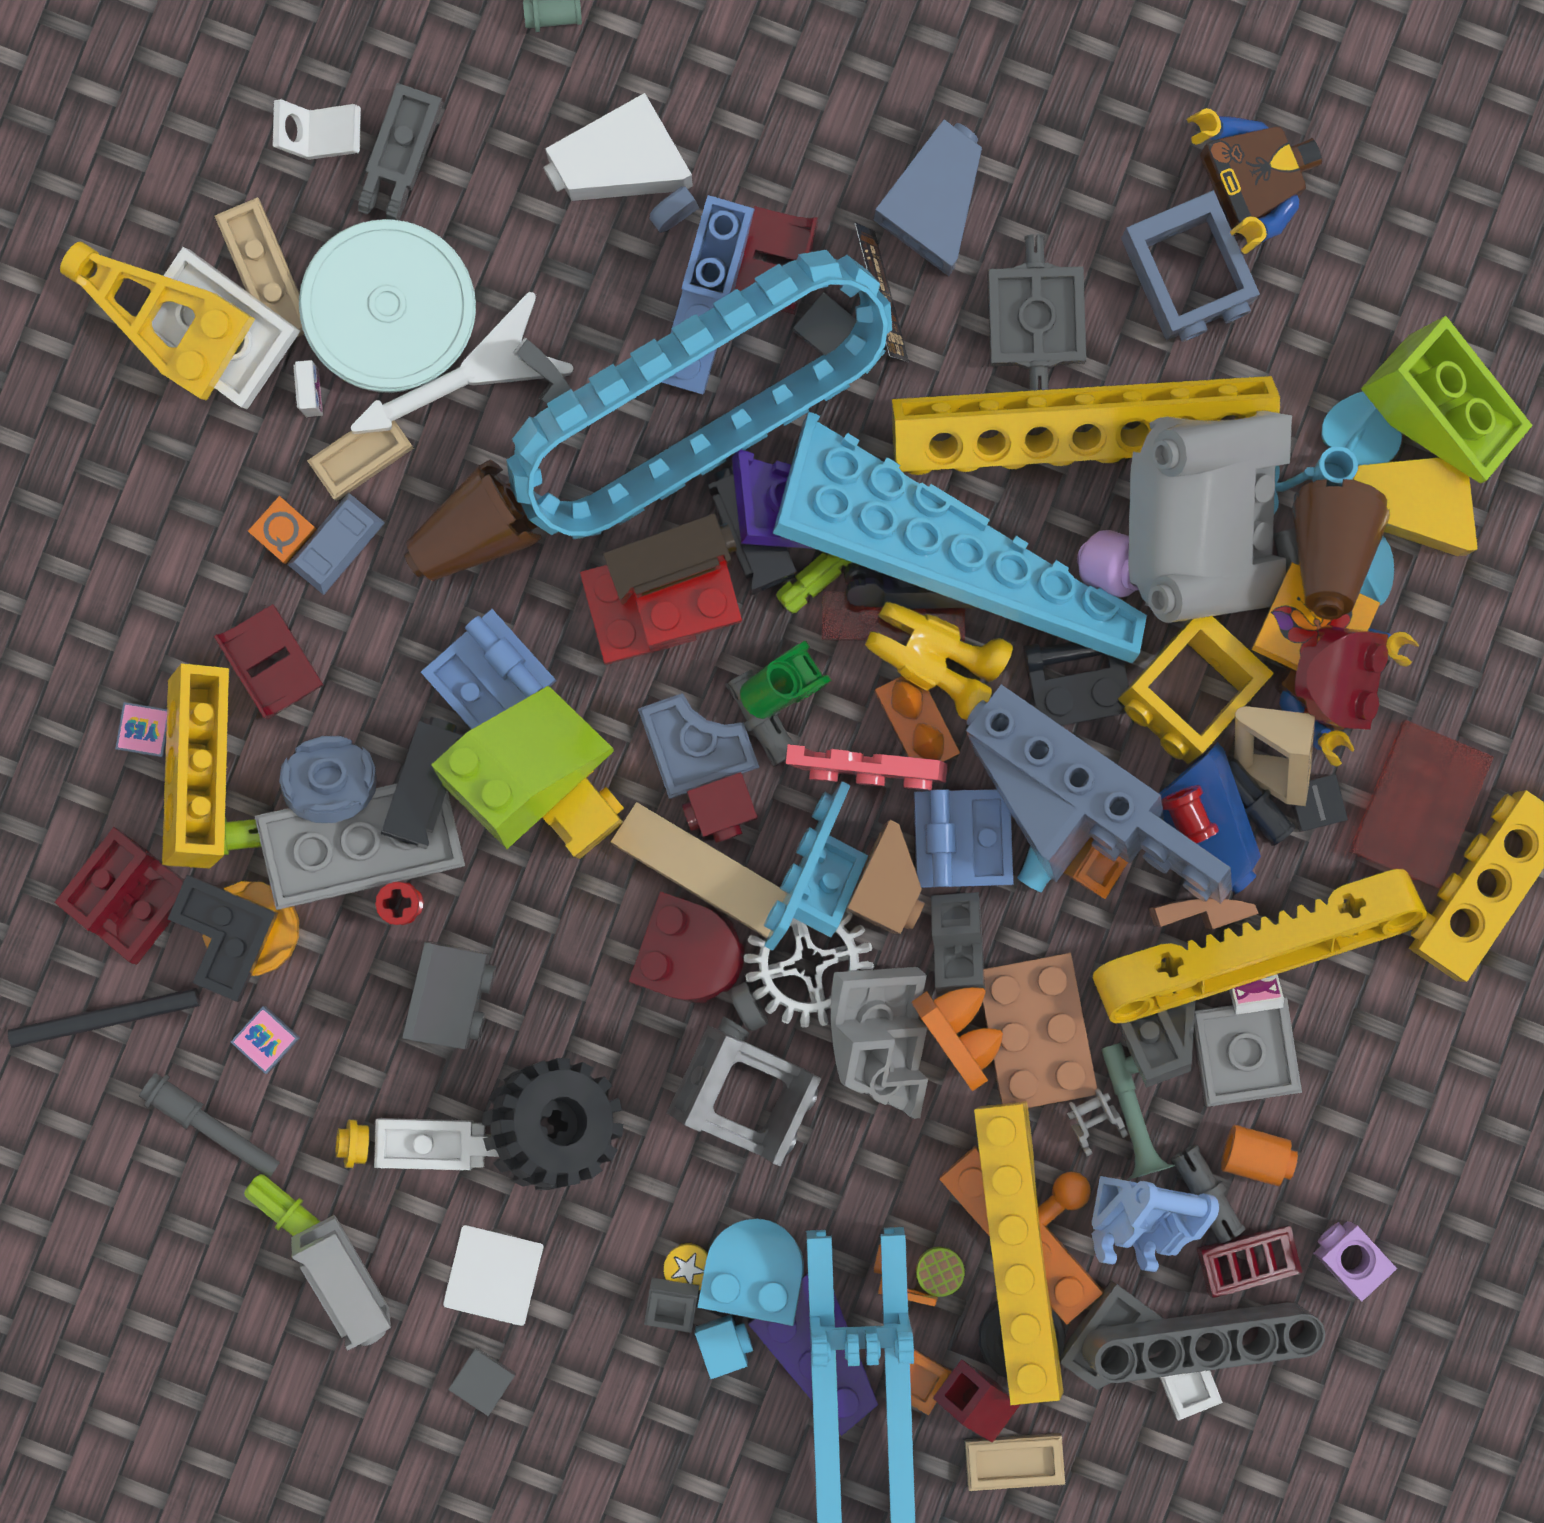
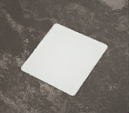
(493, 1275)

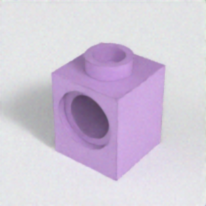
(1368, 1274)

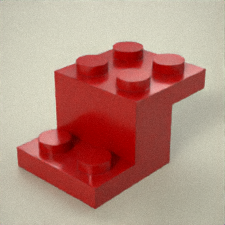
(660, 618)

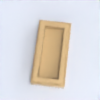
(358, 458)
(1014, 1462)

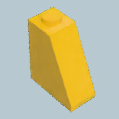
(1426, 502)

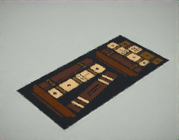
(876, 267)

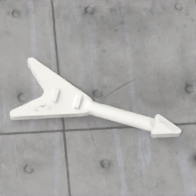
(487, 364)

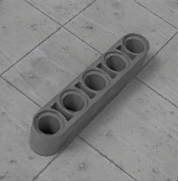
(1223, 1351)

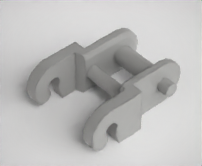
(1081, 1127)

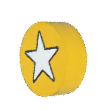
(686, 1264)

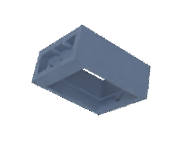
(1168, 224)

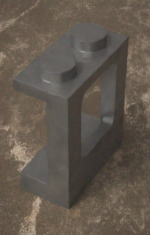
(706, 1076)

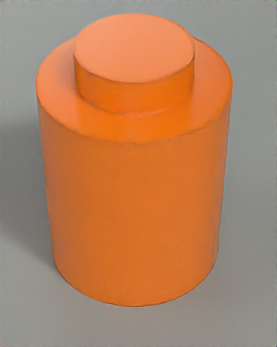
(1258, 1156)

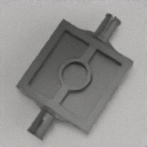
(1036, 315)

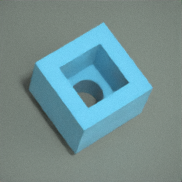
(723, 1345)

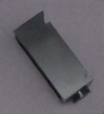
(764, 563)
(419, 789)

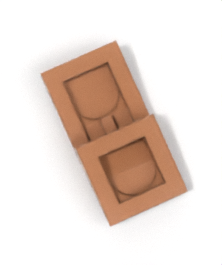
(1212, 912)

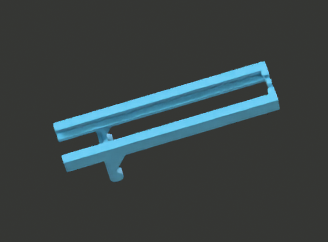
(897, 1341)

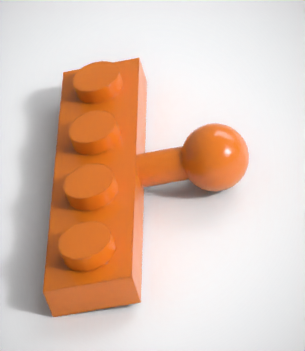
(1067, 1281)

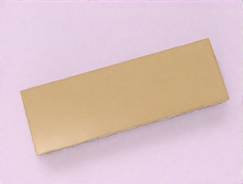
(260, 259)

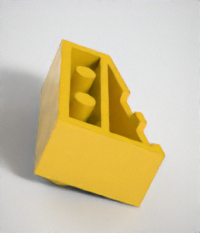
(585, 817)

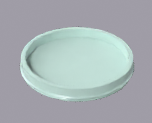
(387, 305)

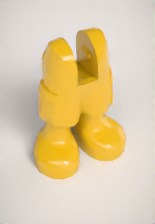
(926, 652)

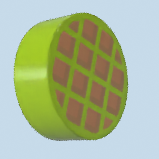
(940, 1271)

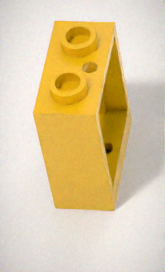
(1226, 656)

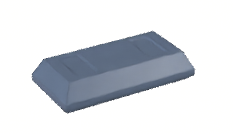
(336, 543)

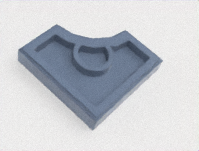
(692, 748)

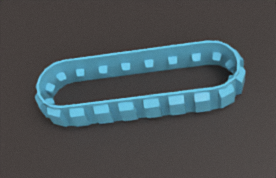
(725, 435)

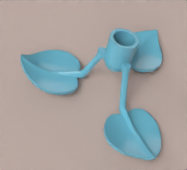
(1355, 437)

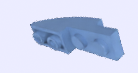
(711, 275)

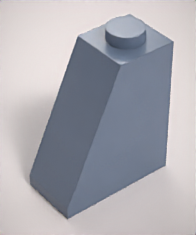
(933, 196)

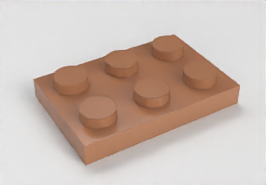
(1043, 1029)

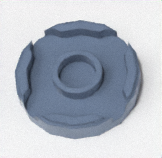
(328, 779)

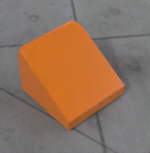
(1095, 870)

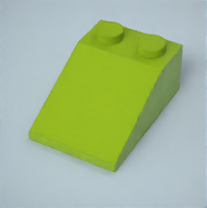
(1447, 400)
(521, 763)

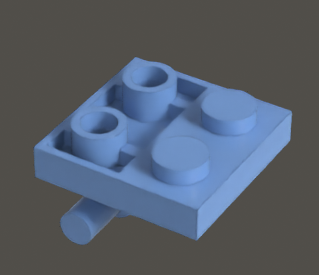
(486, 671)
(962, 838)

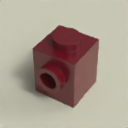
(720, 808)
(976, 1401)

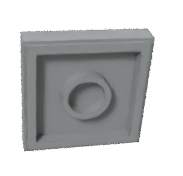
(1245, 1054)

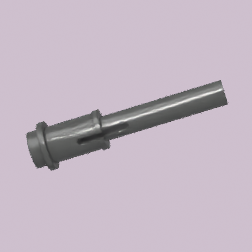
(188, 1112)

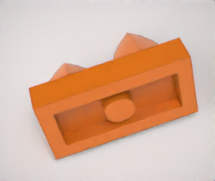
(916, 720)
(950, 1015)

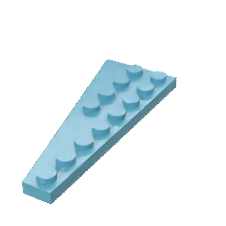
(887, 522)

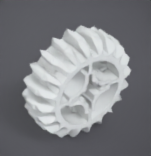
(818, 1001)

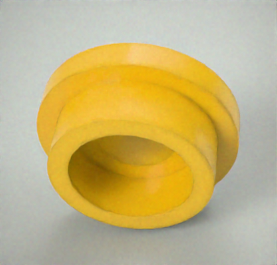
(352, 1143)

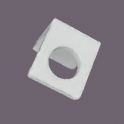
(319, 131)

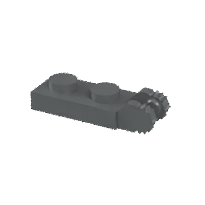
(400, 148)

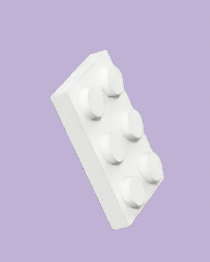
(261, 347)

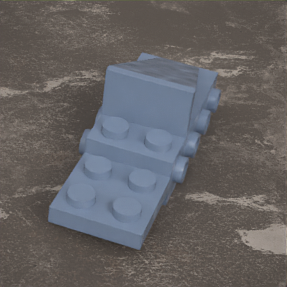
(1071, 792)

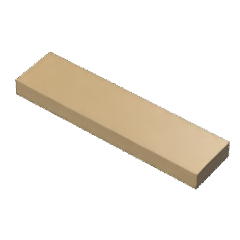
(698, 868)

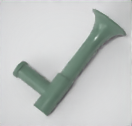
(1120, 1072)

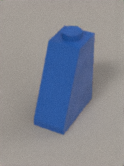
(1222, 802)

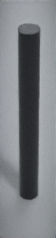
(104, 1017)

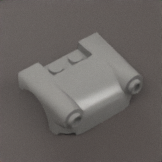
(1207, 515)

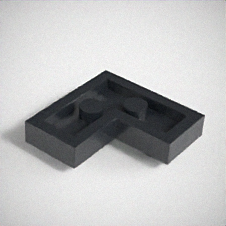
(236, 929)

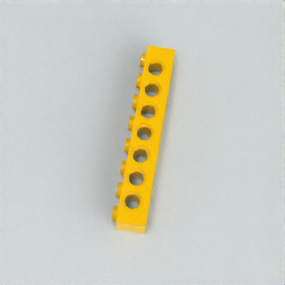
(1061, 412)

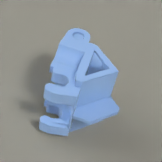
(1148, 1220)

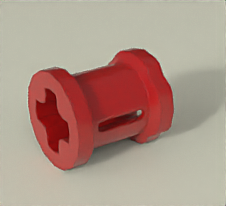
(1190, 814)
(390, 892)

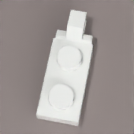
(430, 1144)

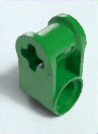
(782, 683)

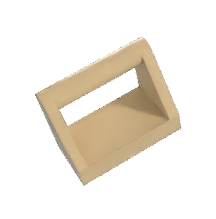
(1287, 733)

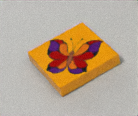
(1293, 626)

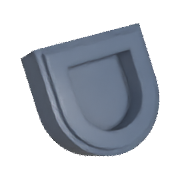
(673, 209)

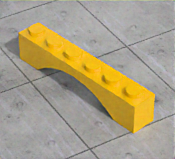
(1018, 1253)

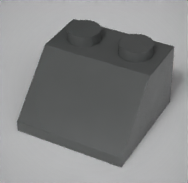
(449, 996)

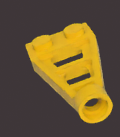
(206, 344)

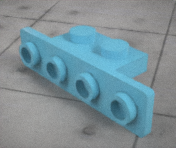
(823, 880)

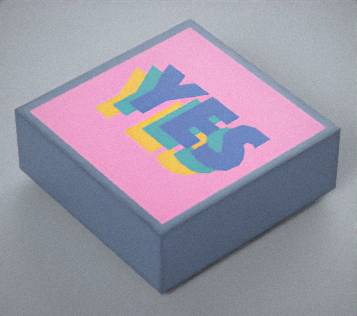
(142, 730)
(265, 1039)

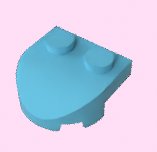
(753, 1272)

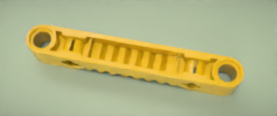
(1373, 910)

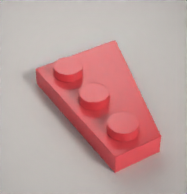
(871, 771)

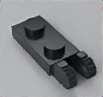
(876, 588)

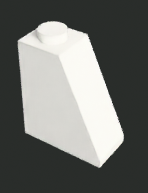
(618, 156)

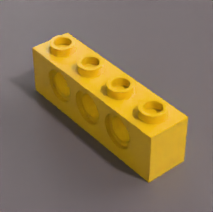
(195, 766)
(1487, 915)

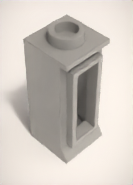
(341, 1283)

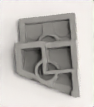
(880, 1035)

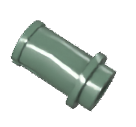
(551, 13)

